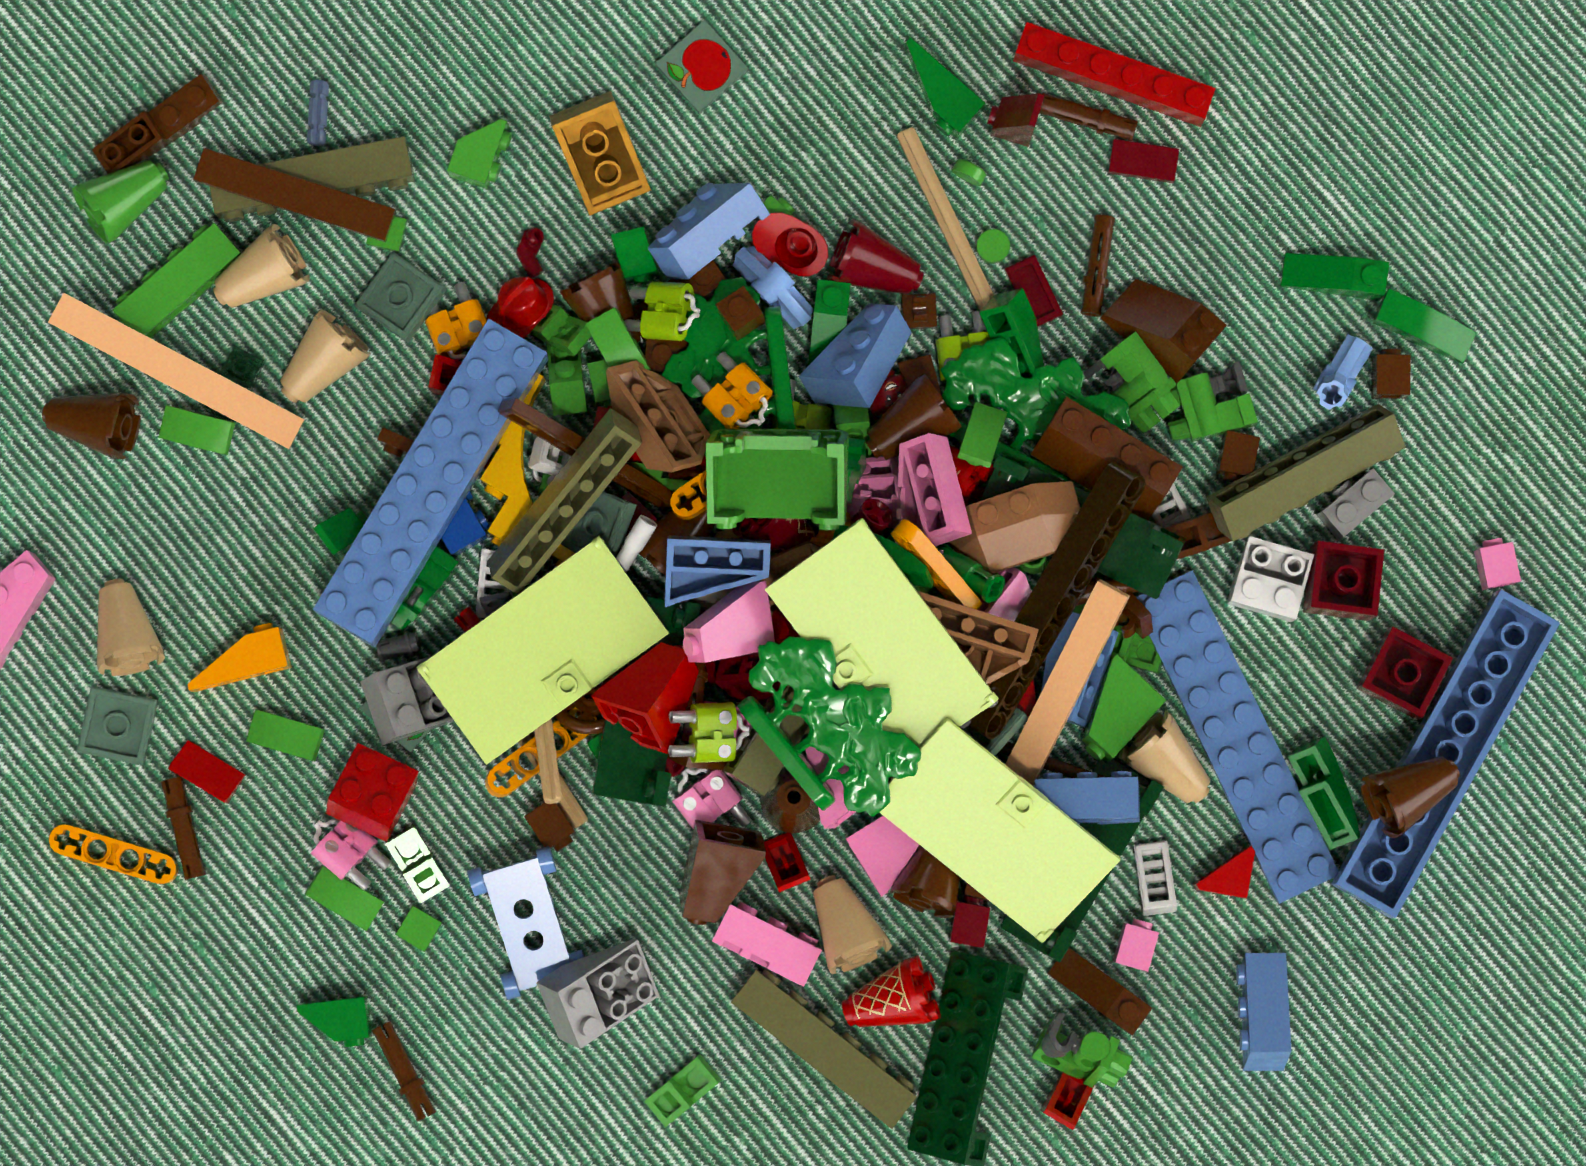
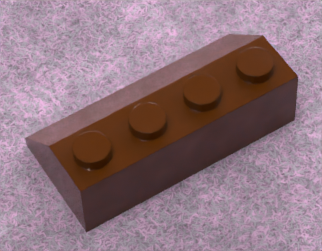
(1084, 444)

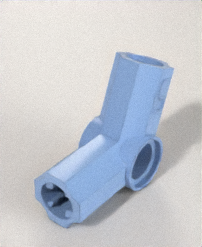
(773, 286)
(1339, 377)

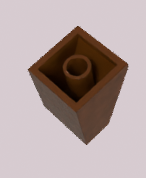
(717, 869)

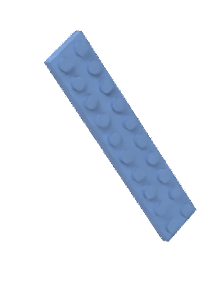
(1237, 740)

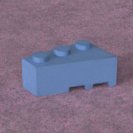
(704, 226)
(858, 358)
(712, 564)
(1084, 706)
(1093, 798)
(1264, 1011)

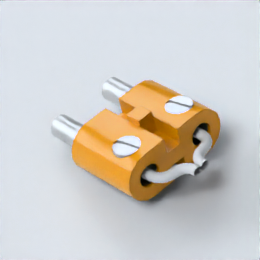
(456, 328)
(736, 396)

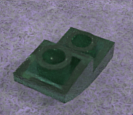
(242, 369)

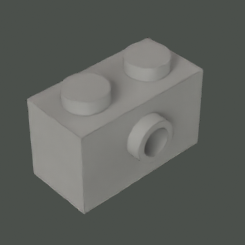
(1355, 503)

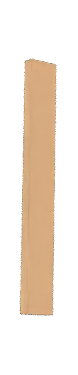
(176, 370)
(1067, 680)

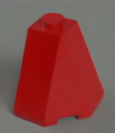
(647, 693)

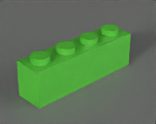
(178, 283)

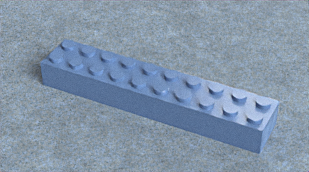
(430, 484)
(1460, 728)

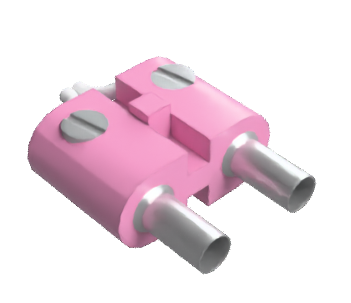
(709, 798)
(346, 848)

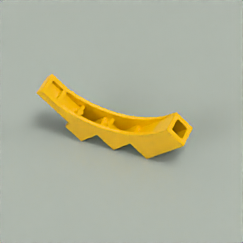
(507, 478)

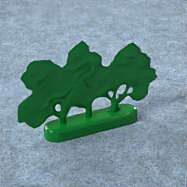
(710, 337)
(1029, 401)
(840, 725)

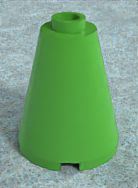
(120, 197)

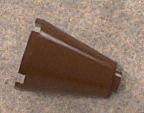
(599, 294)
(913, 414)
(96, 421)
(656, 547)
(1408, 792)
(783, 814)
(927, 885)

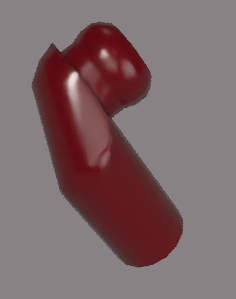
(528, 249)

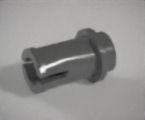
(398, 646)

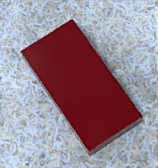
(1143, 161)
(1030, 277)

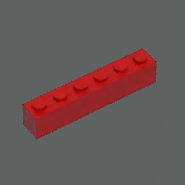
(1114, 74)

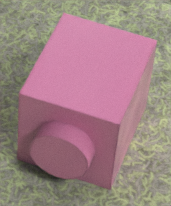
(1497, 564)
(1136, 945)

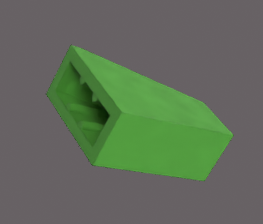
(1119, 711)

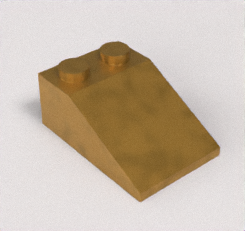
(599, 153)

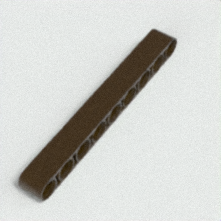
(1065, 583)

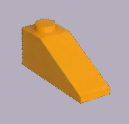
(248, 658)

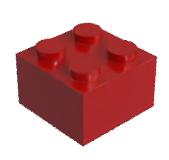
(372, 792)

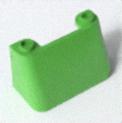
(777, 476)

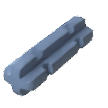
(317, 112)

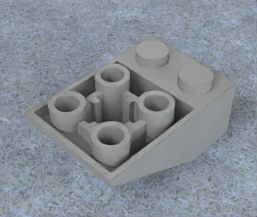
(403, 703)
(597, 992)

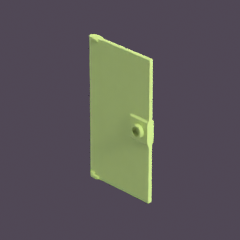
(881, 633)
(542, 650)
(997, 832)

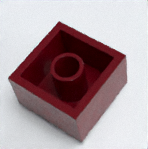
(1344, 581)
(1404, 673)

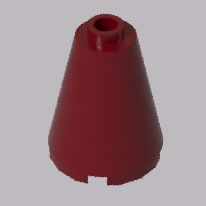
(873, 262)

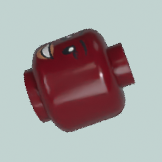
(889, 392)

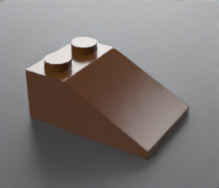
(1168, 323)

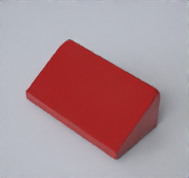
(207, 771)

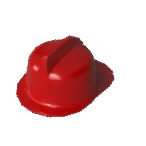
(791, 244)
(522, 304)

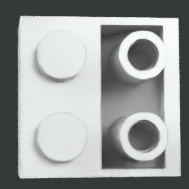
(1270, 579)

